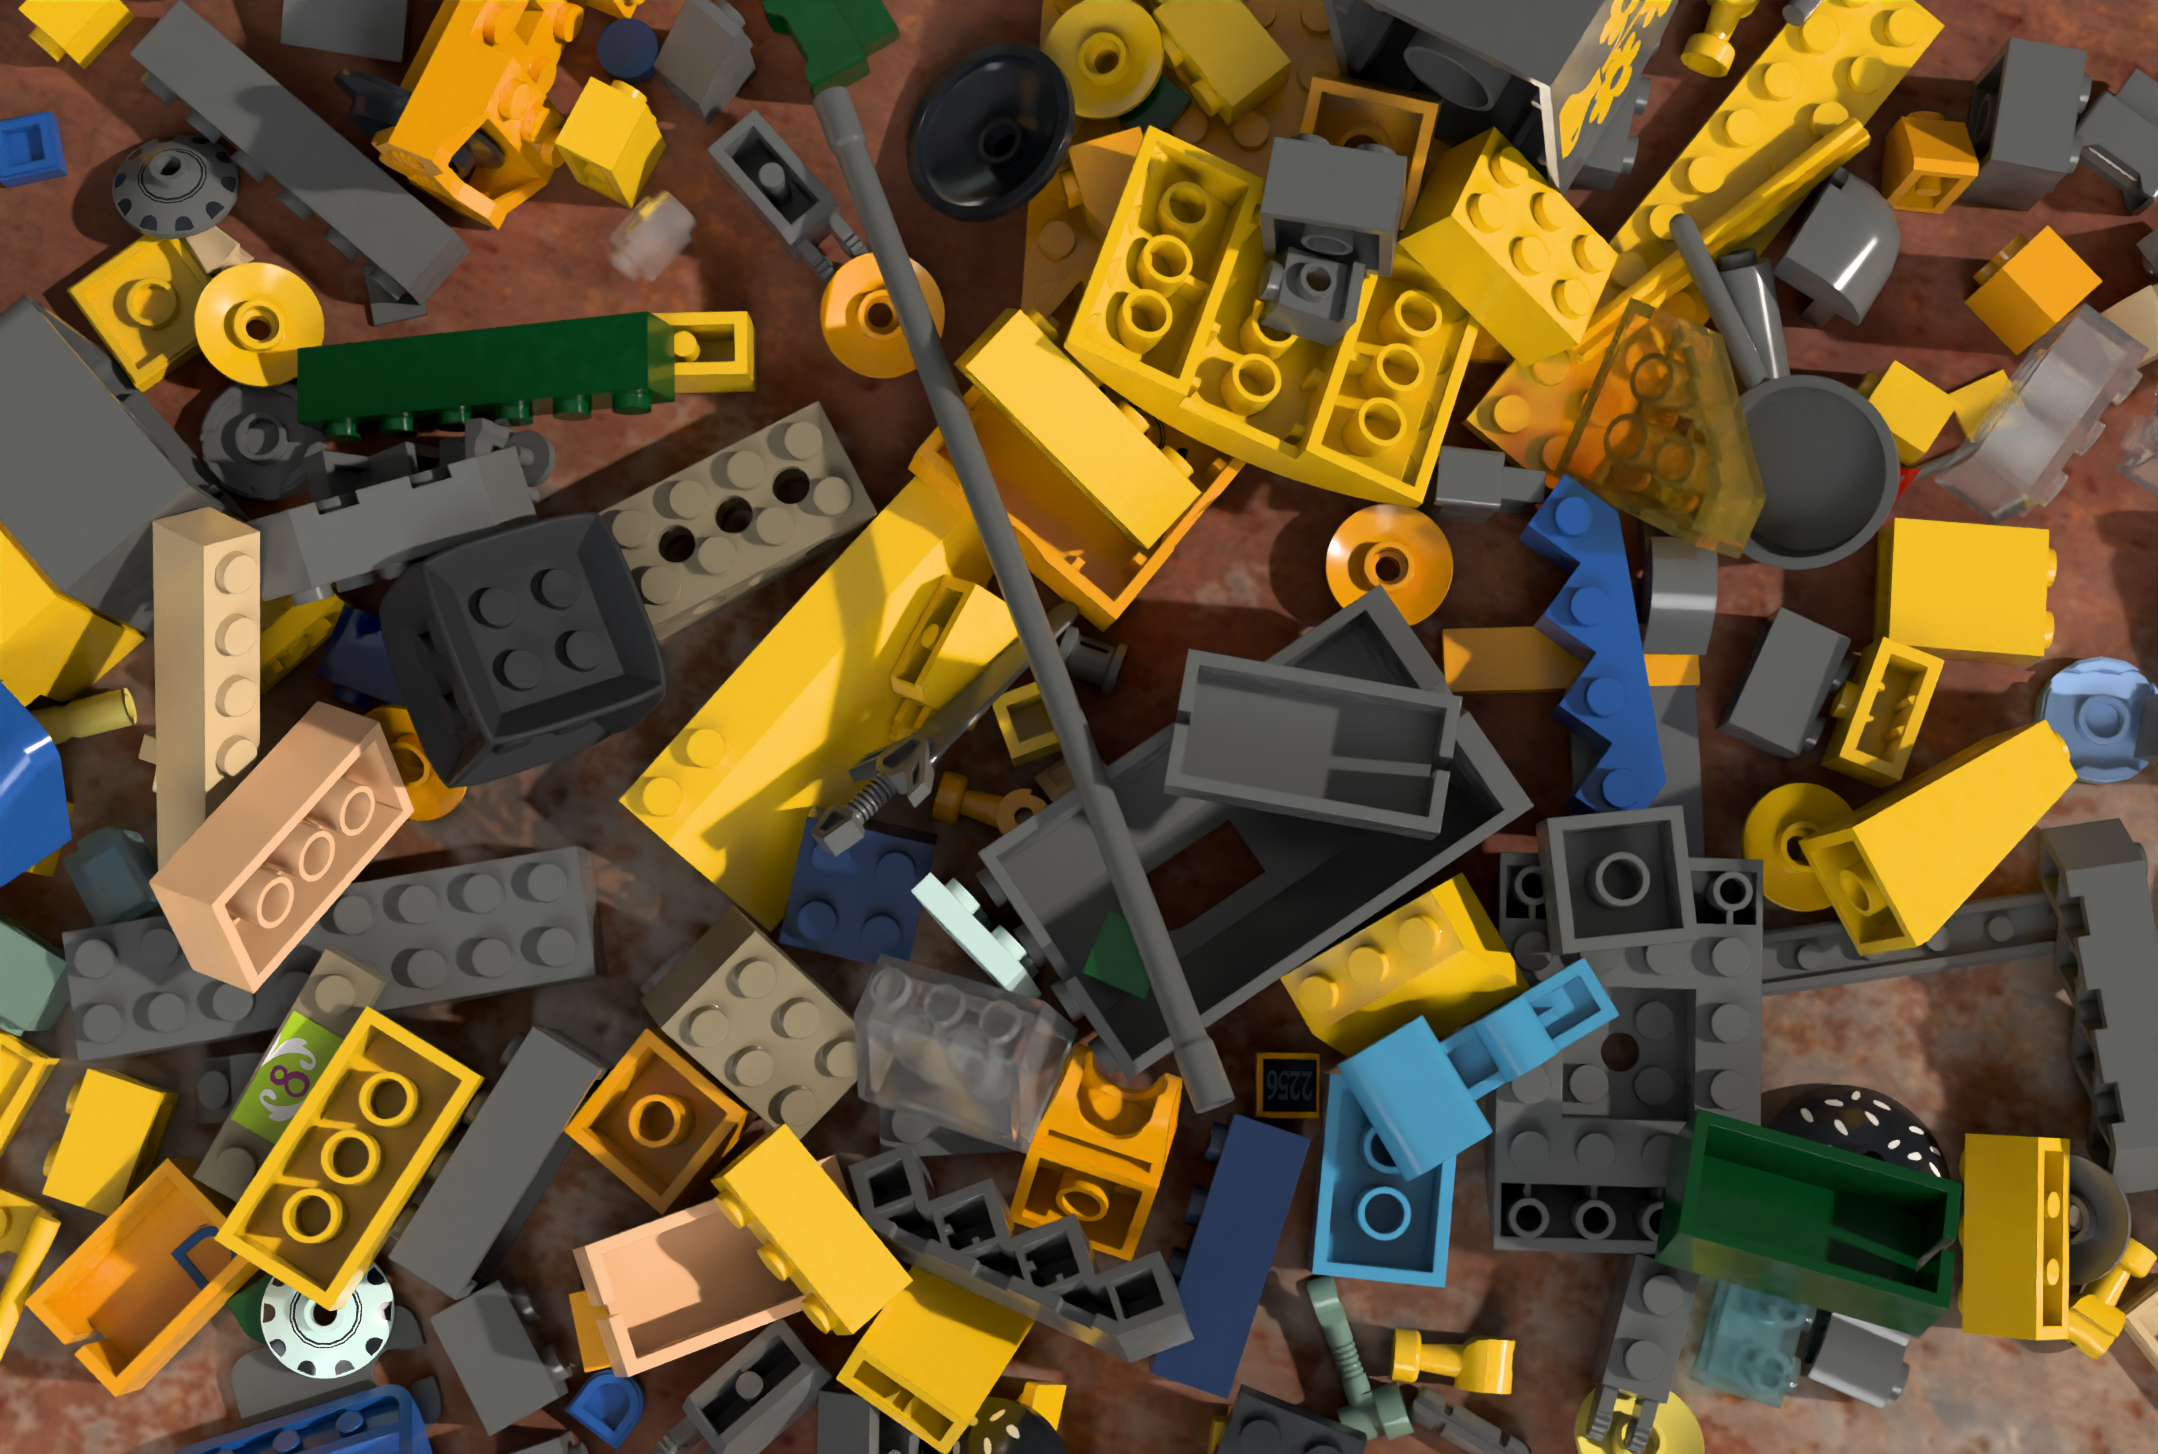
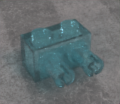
(1751, 1344)

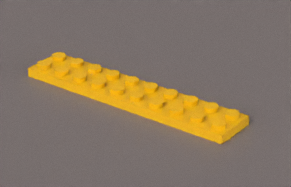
(1788, 99)

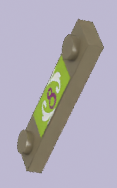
(289, 1069)

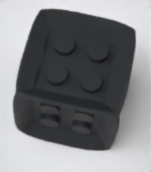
(521, 648)

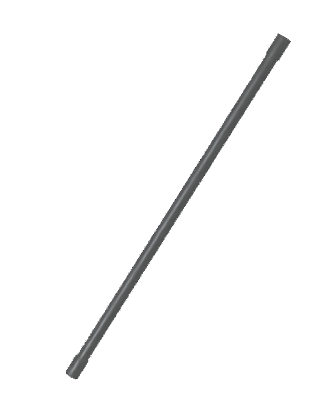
(1193, 1048)

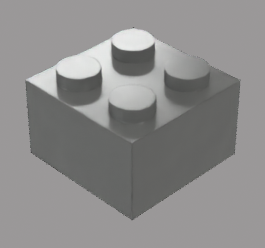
(2026, 122)
(1334, 201)
(1616, 880)

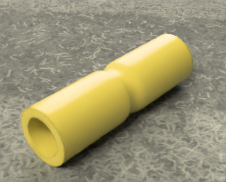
(88, 716)

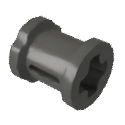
(1093, 660)

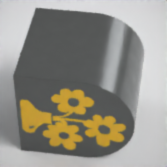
(1528, 67)

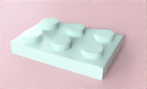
(969, 927)

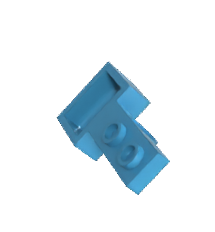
(1426, 1090)

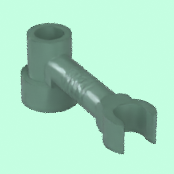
(1369, 1410)

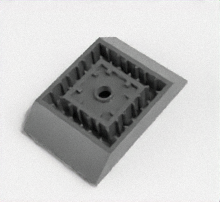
(1589, 1148)

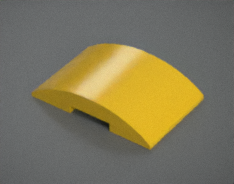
(1182, 337)

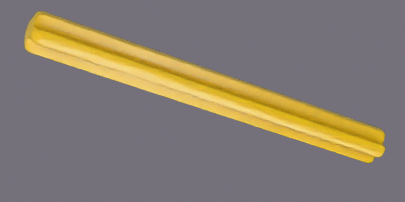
(1729, 230)

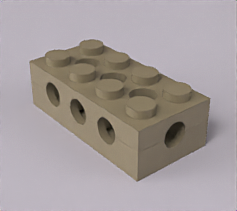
(733, 480)

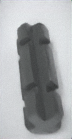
(1461, 1425)

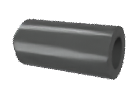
(1755, 298)

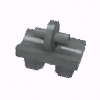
(483, 437)

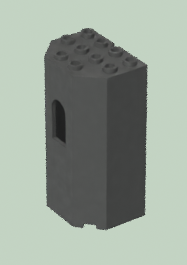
(1315, 875)

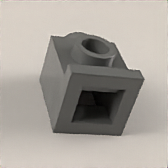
(1310, 295)

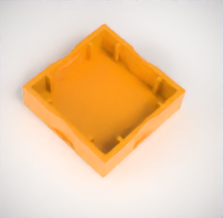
(1056, 525)

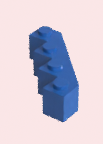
(1598, 625)

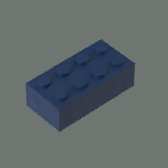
(1230, 1247)

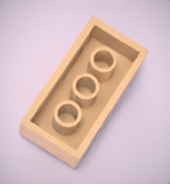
(283, 846)

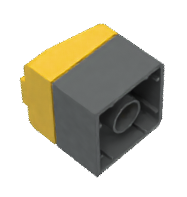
(78, 499)

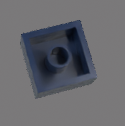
(861, 897)

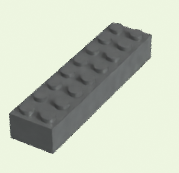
(430, 932)

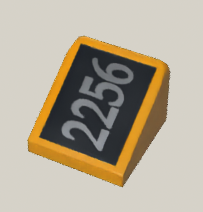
(1286, 1085)

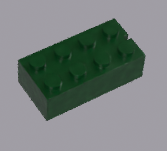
(1809, 1223)

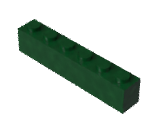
(488, 375)

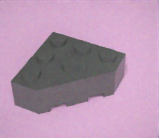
(389, 526)

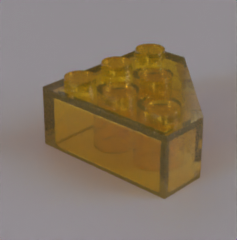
(1669, 433)

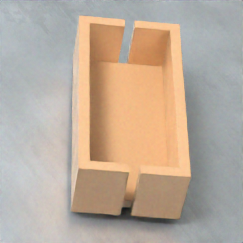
(683, 1284)

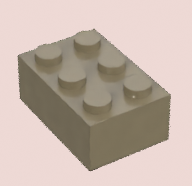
(758, 1024)

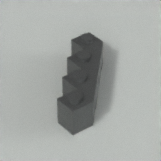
(2111, 976)
(1037, 1273)

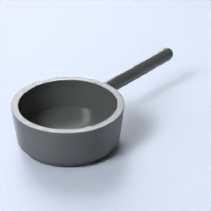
(1816, 442)

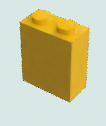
(1965, 590)
(934, 1357)

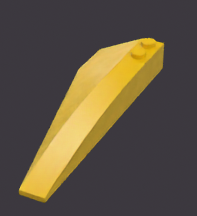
(804, 706)

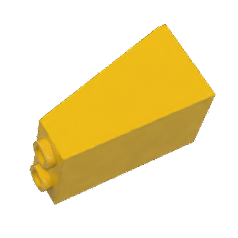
(1931, 841)

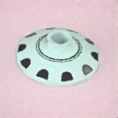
(333, 1348)

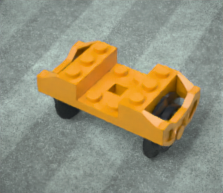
(476, 102)

